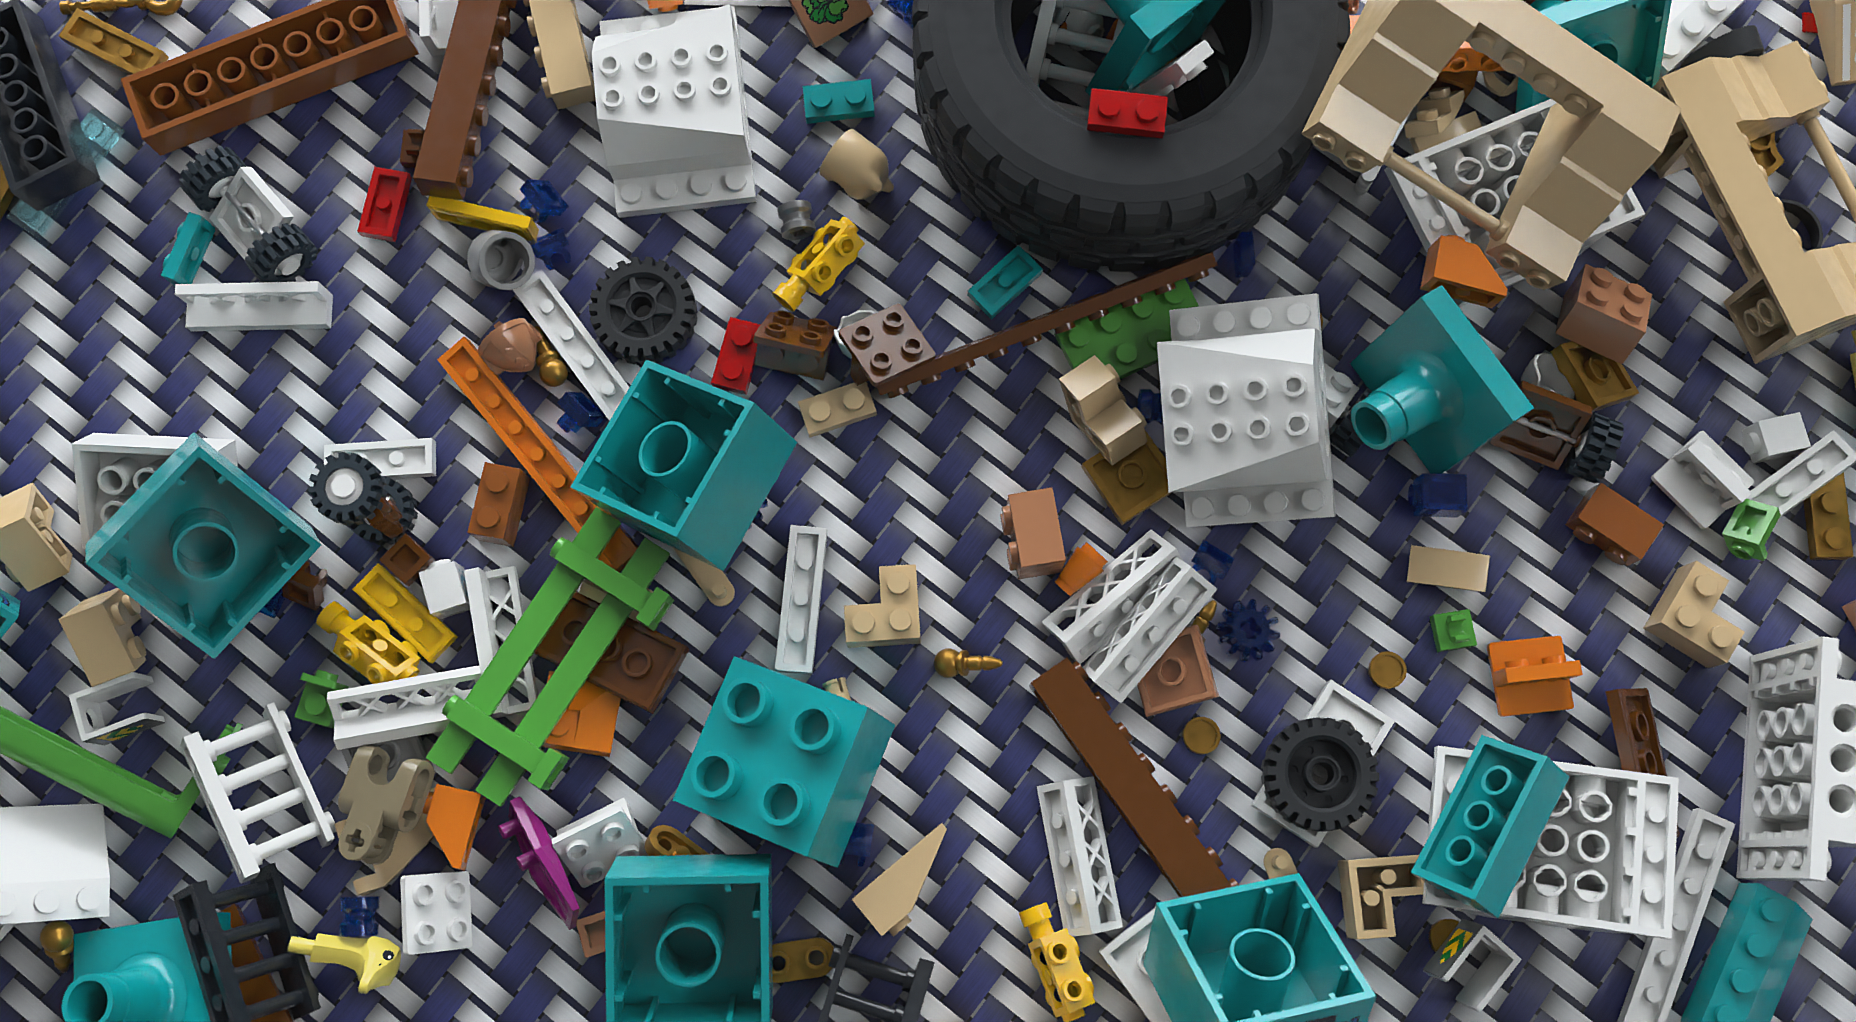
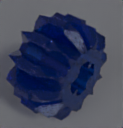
(1258, 622)

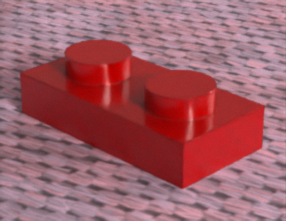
(1127, 113)
(384, 204)
(736, 357)

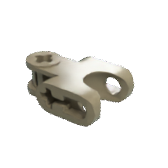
(380, 808)

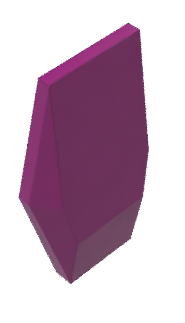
(540, 860)

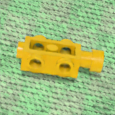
(823, 262)
(369, 645)
(1062, 967)

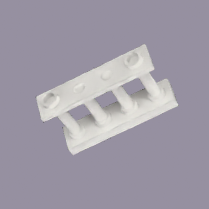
(1049, 33)
(232, 822)

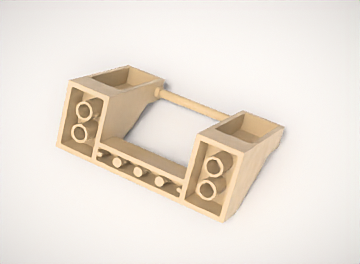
(1725, 106)
(1583, 159)

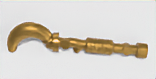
(159, 8)

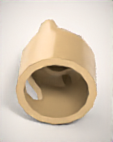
(857, 166)

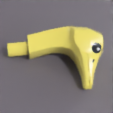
(372, 958)

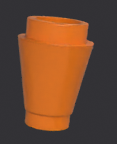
(1080, 569)

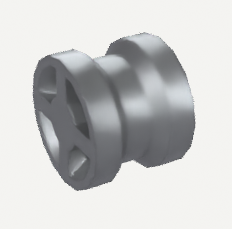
(796, 220)

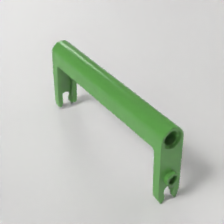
(98, 777)

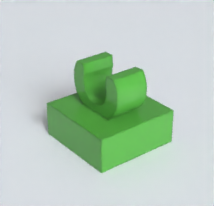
(1453, 630)

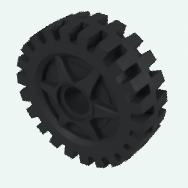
(636, 286)
(1348, 766)

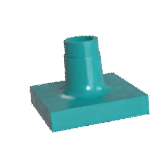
(1622, 30)
(1151, 38)
(1434, 386)
(136, 975)

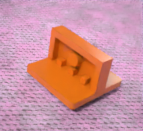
(1532, 675)

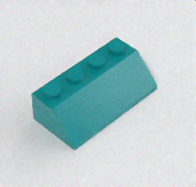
(1490, 824)
(1749, 958)

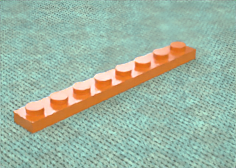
(528, 443)

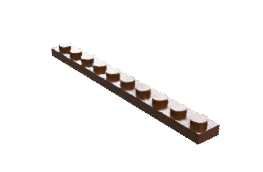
(1058, 319)

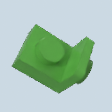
(1750, 529)
(313, 702)

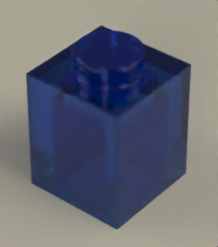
(1438, 495)

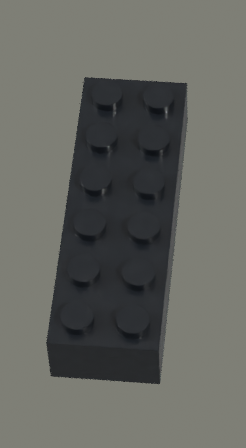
(39, 127)

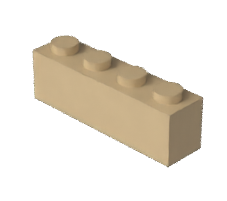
(561, 52)

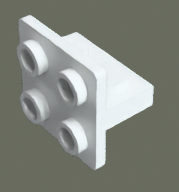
(1703, 480)
(596, 840)
(436, 912)

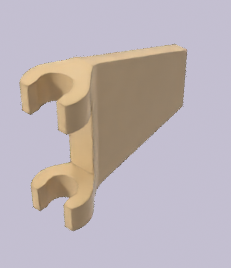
(405, 848)

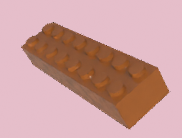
(265, 69)

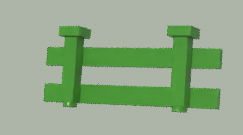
(522, 748)

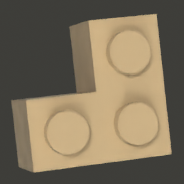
(1102, 410)
(27, 541)
(1687, 620)
(891, 621)
(103, 635)
(1368, 892)

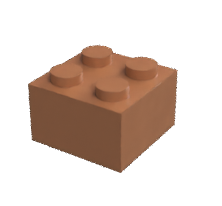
(1604, 313)
(1034, 533)

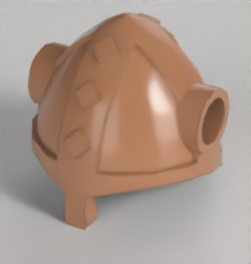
(510, 346)

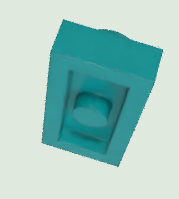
(838, 101)
(189, 250)
(1004, 282)

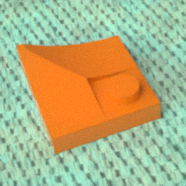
(587, 722)

